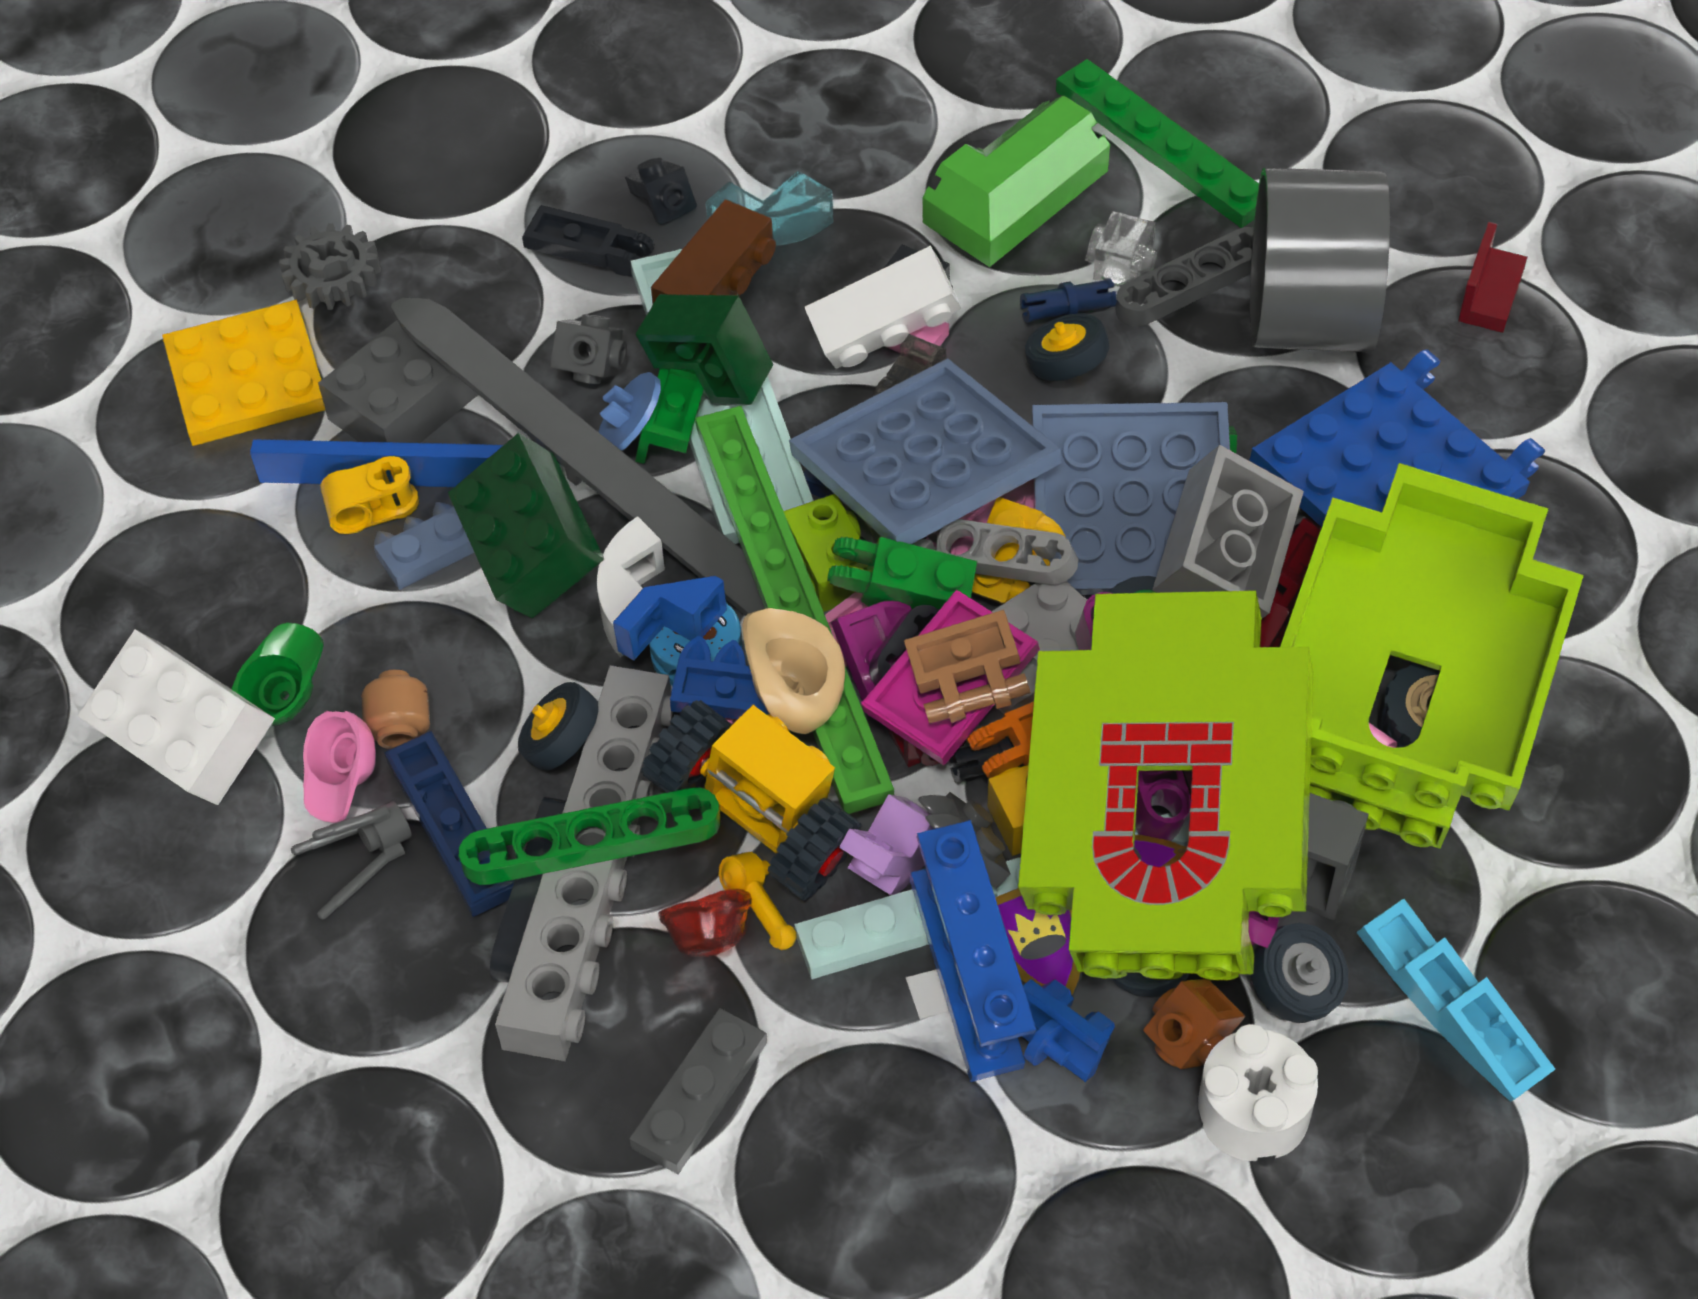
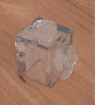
(1122, 248)

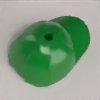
(279, 668)

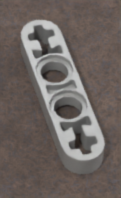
(1023, 565)

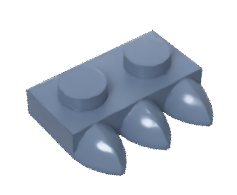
(423, 546)

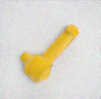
(748, 873)

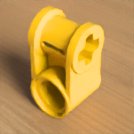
(364, 495)

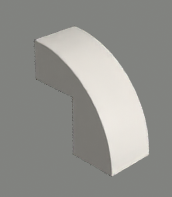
(629, 562)

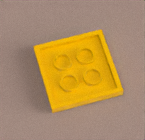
(244, 372)

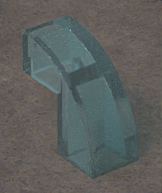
(796, 208)

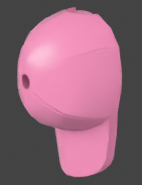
(336, 759)

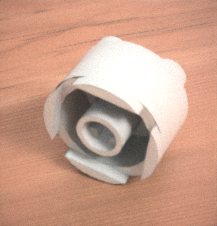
(1257, 1094)

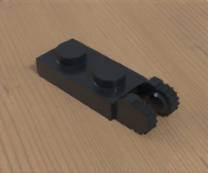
(586, 239)

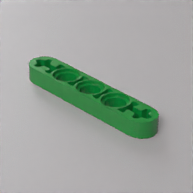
(564, 828)

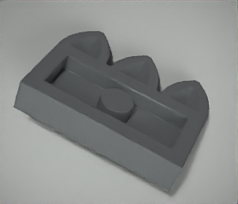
(952, 810)

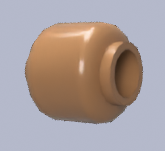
(395, 708)

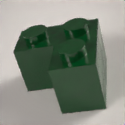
(712, 339)

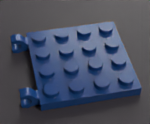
(1387, 419)

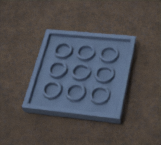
(924, 453)
(1121, 480)

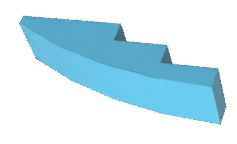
(1455, 1003)

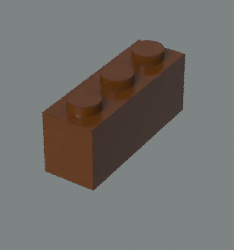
(720, 254)

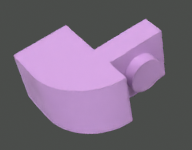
(890, 847)

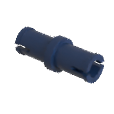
(1068, 299)

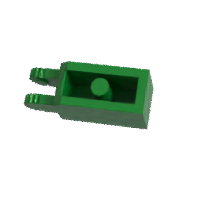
(901, 572)

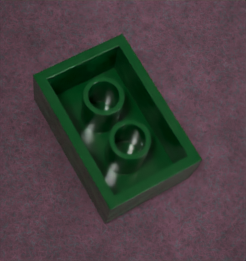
(525, 526)

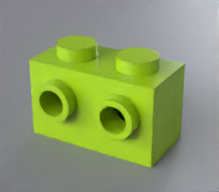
(815, 531)

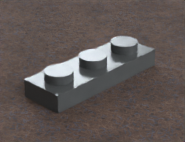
(698, 1091)

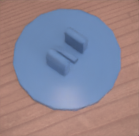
(629, 409)

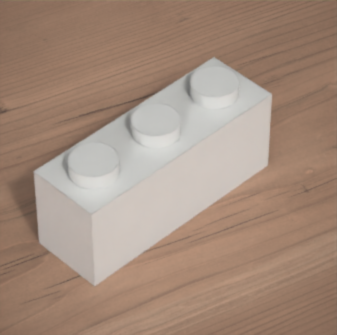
(883, 308)

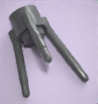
(378, 829)

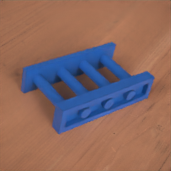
(971, 951)

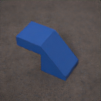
(682, 606)

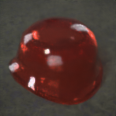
(709, 923)

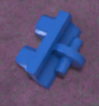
(1063, 1032)

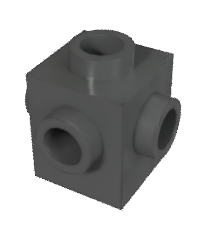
(588, 348)

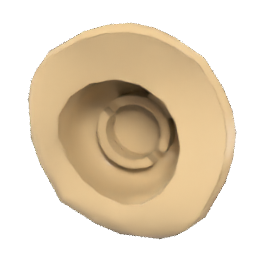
(794, 667)

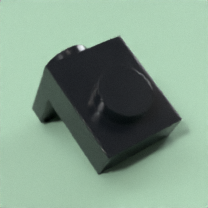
(664, 187)

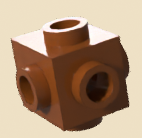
(1191, 1022)

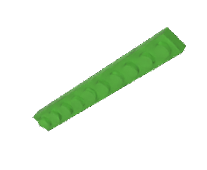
(785, 585)

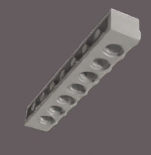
(549, 1026)

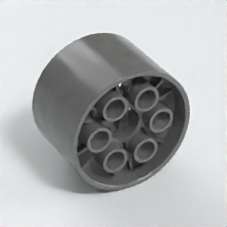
(1319, 259)

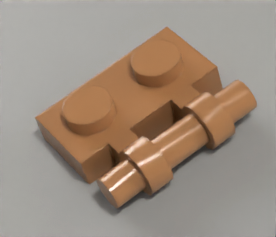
(963, 653)

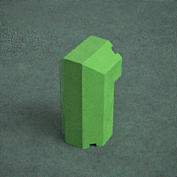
(1017, 182)

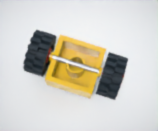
(762, 783)

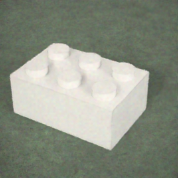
(176, 717)

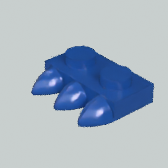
(720, 683)

